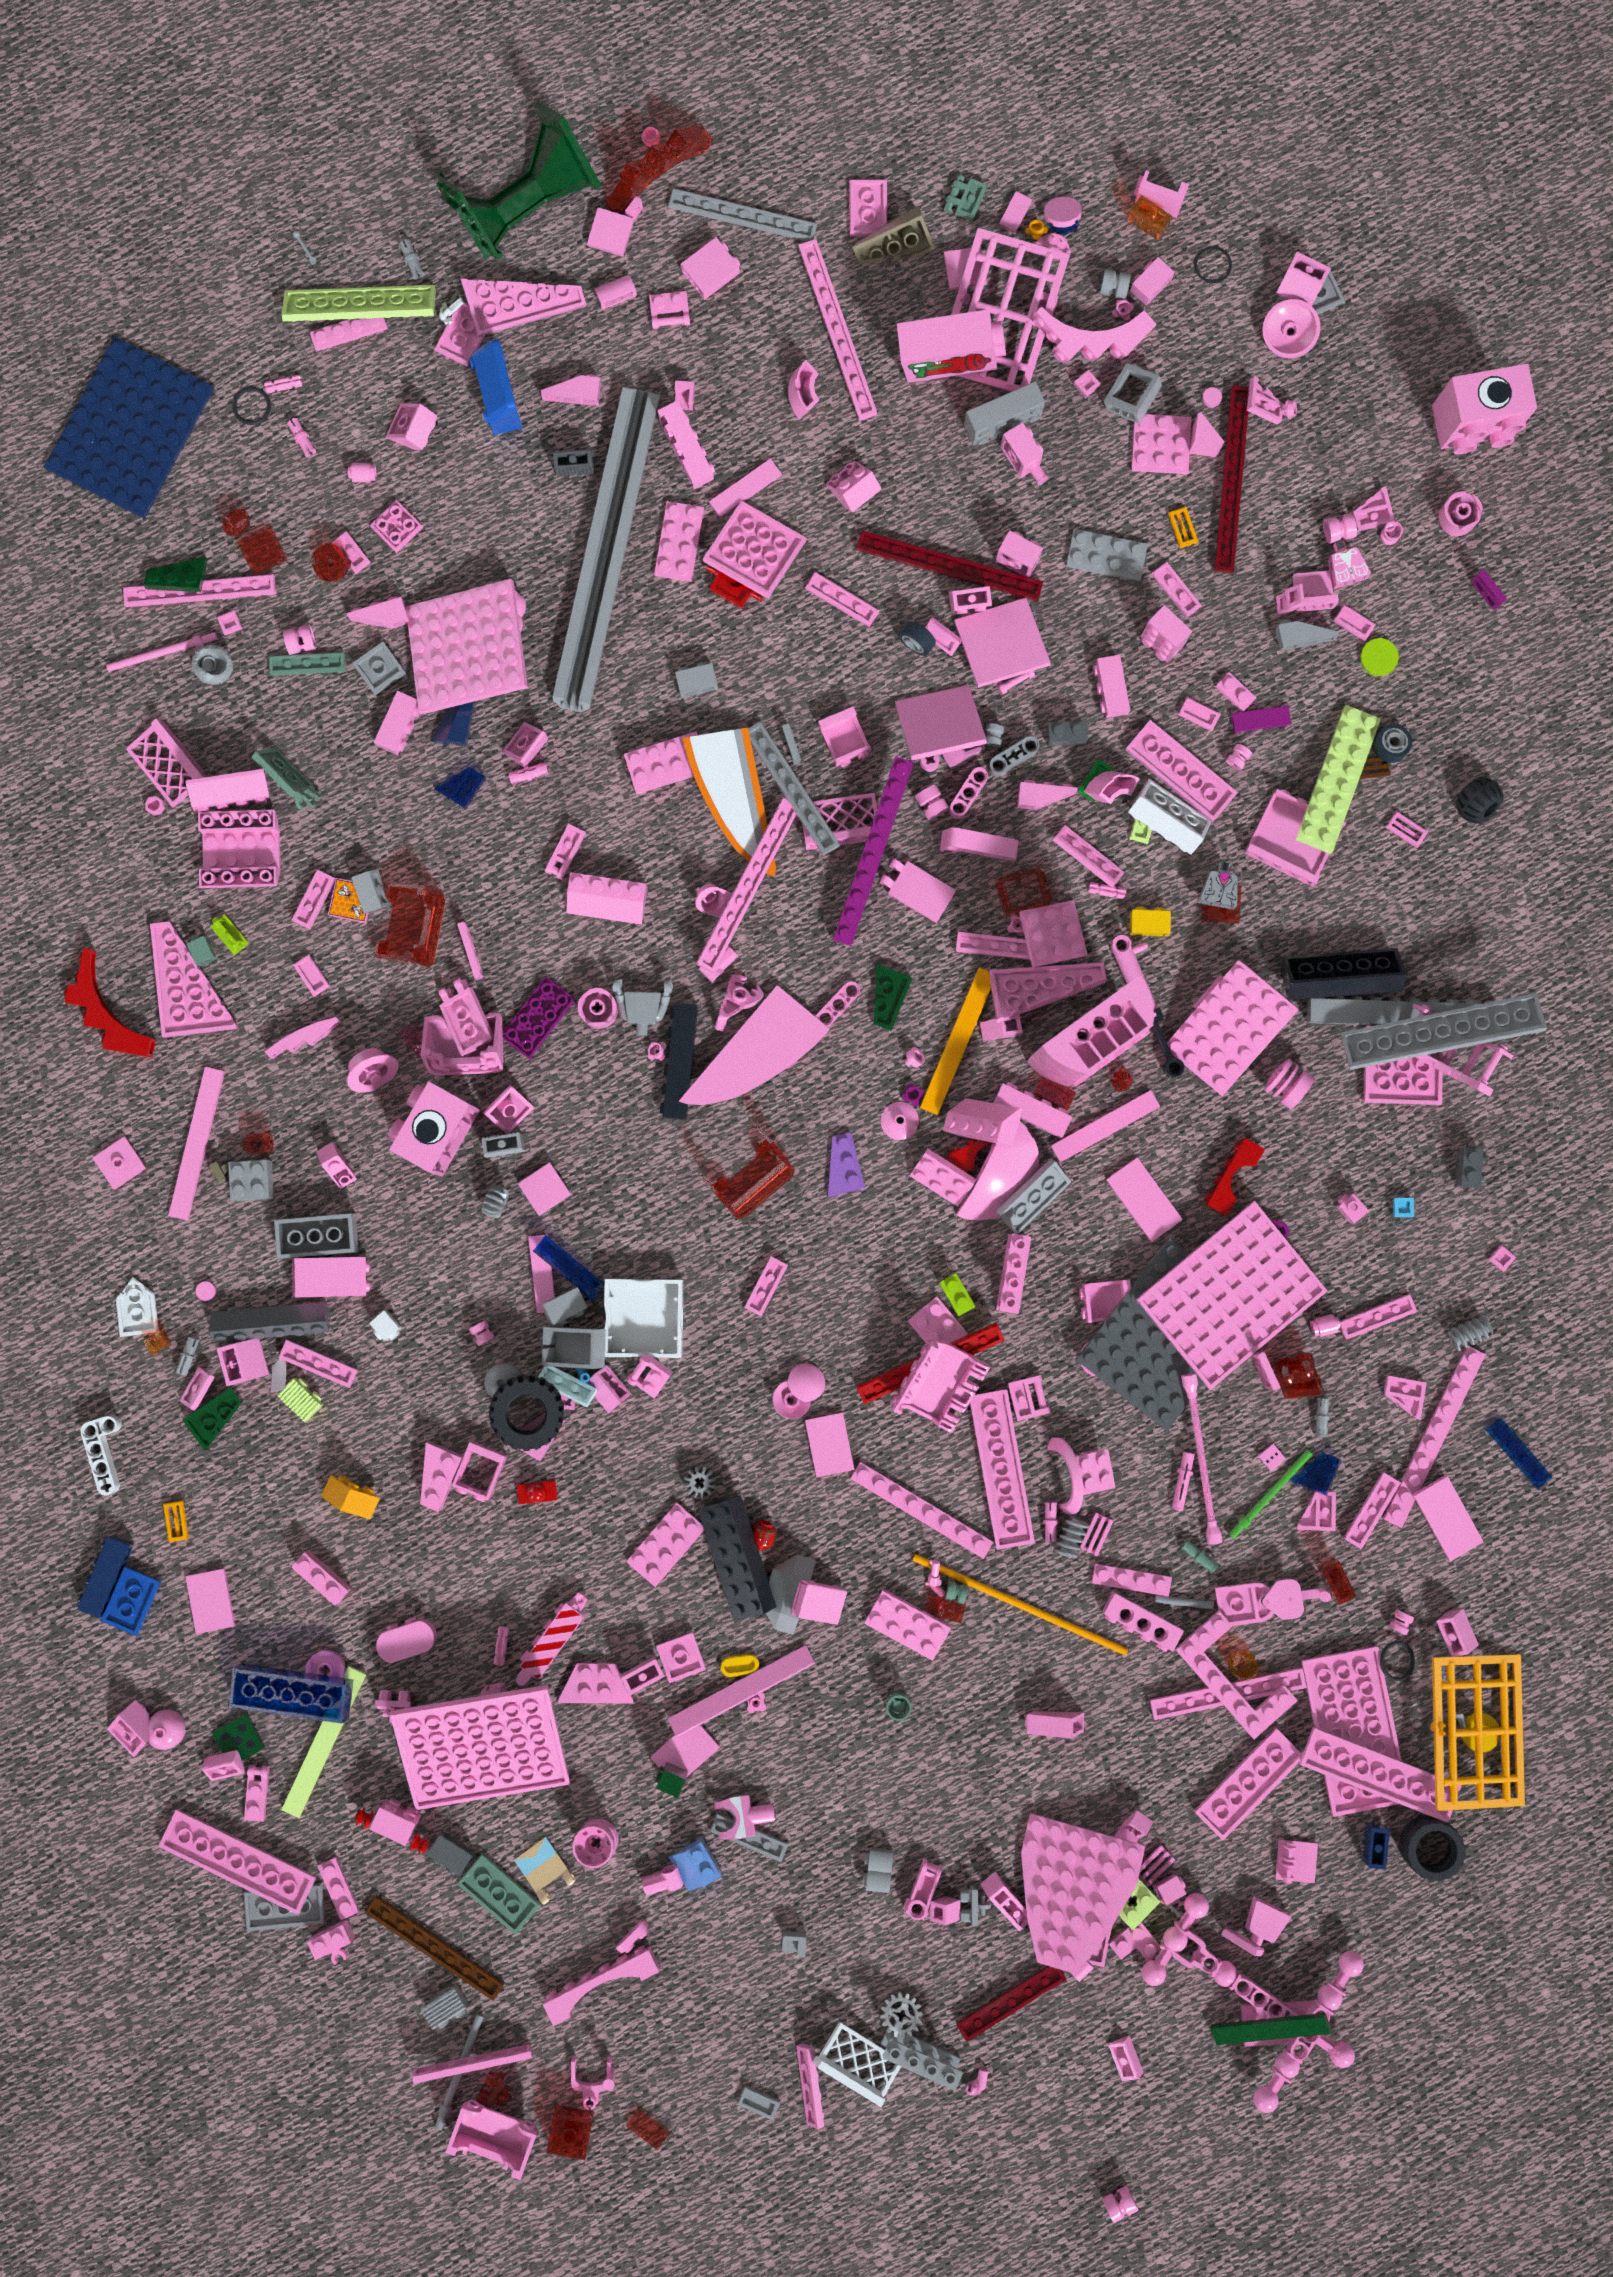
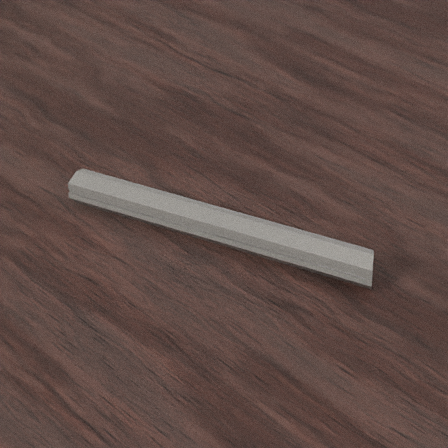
(605, 549)

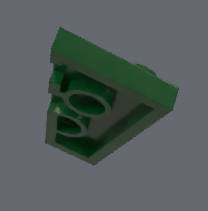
(889, 996)
(212, 1417)

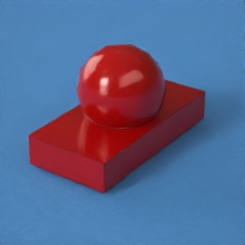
(537, 1492)

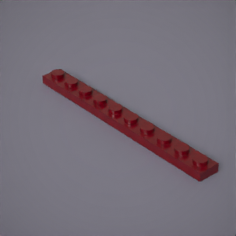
(1232, 480)
(949, 566)

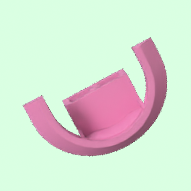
(1088, 1473)

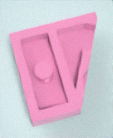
(1263, 403)
(1406, 1394)
(1320, 1513)

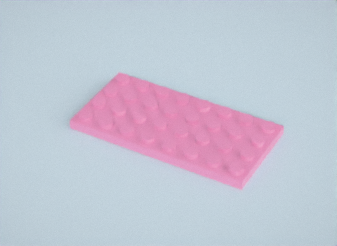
(1352, 1702)

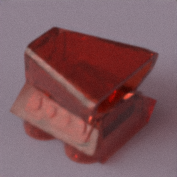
(1299, 1376)

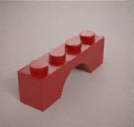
(965, 1157)
(1222, 1197)

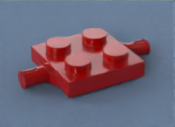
(731, 589)

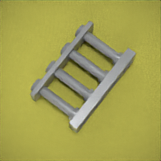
(922, 2059)

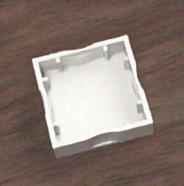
(643, 1318)

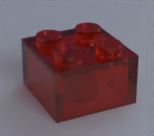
(570, 2132)

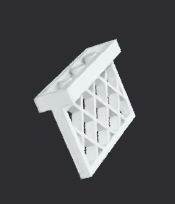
(853, 2080)

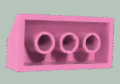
(228, 790)
(606, 898)
(984, 1121)

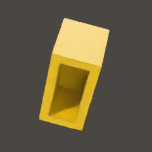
(1150, 922)

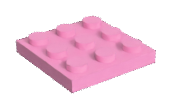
(1161, 444)
(1053, 933)

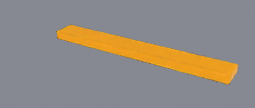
(957, 1042)

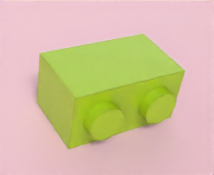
(956, 1294)

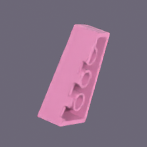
(685, 444)

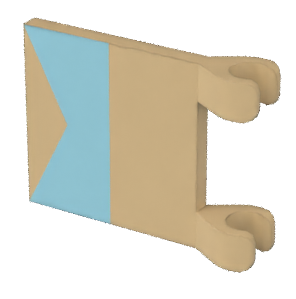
(541, 1866)

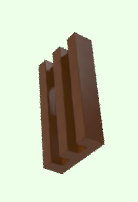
(1386, 766)

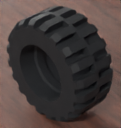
(520, 1438)

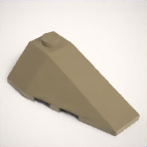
(899, 237)

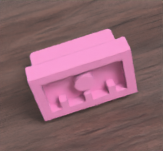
(1316, 590)

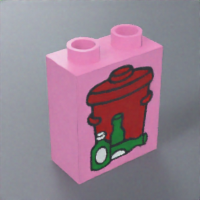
(950, 345)

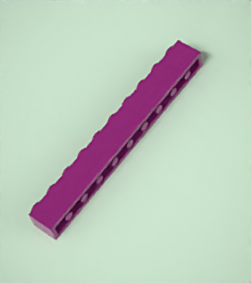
(873, 851)

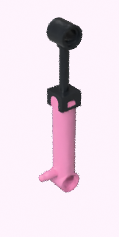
(1131, 969)

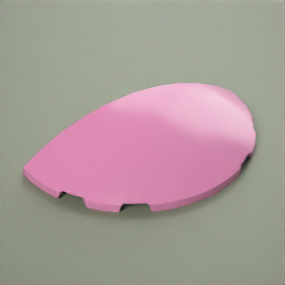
(1001, 1176)

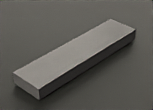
(761, 1843)

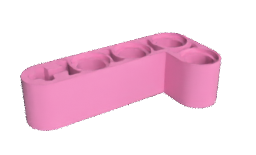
(979, 843)

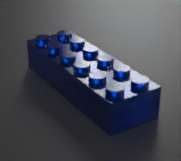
(291, 1693)

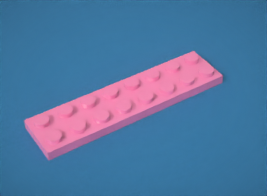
(1001, 1469)
(1373, 1772)
(237, 1861)

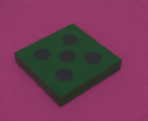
(239, 1736)

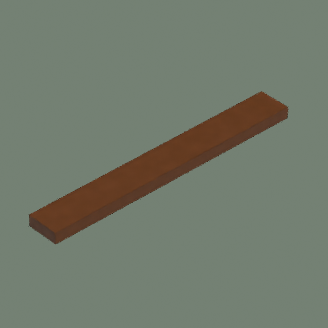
(434, 1947)

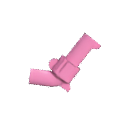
(934, 1579)

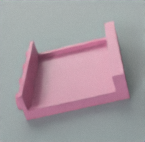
(1276, 843)

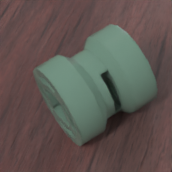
(956, 1592)

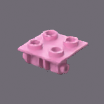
(1296, 1861)

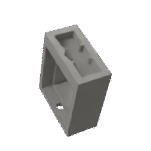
(1125, 409)

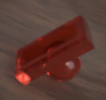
(945, 1608)

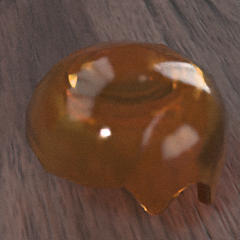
(1247, 1670)

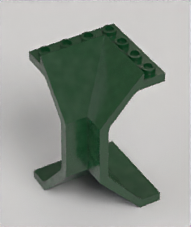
(553, 171)

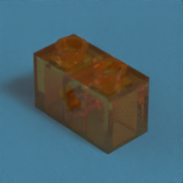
(1149, 218)

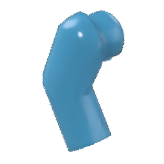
(583, 1375)

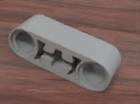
(1025, 755)

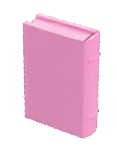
(818, 1602)

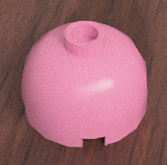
(166, 1729)

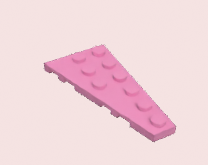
(511, 304)

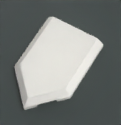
(136, 1310)

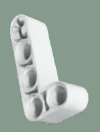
(104, 1456)

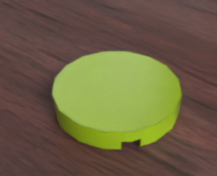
(1379, 657)

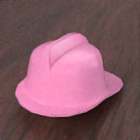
(712, 899)

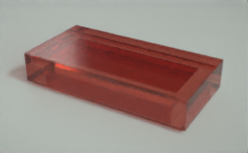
(647, 2129)

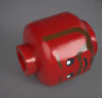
(764, 1534)

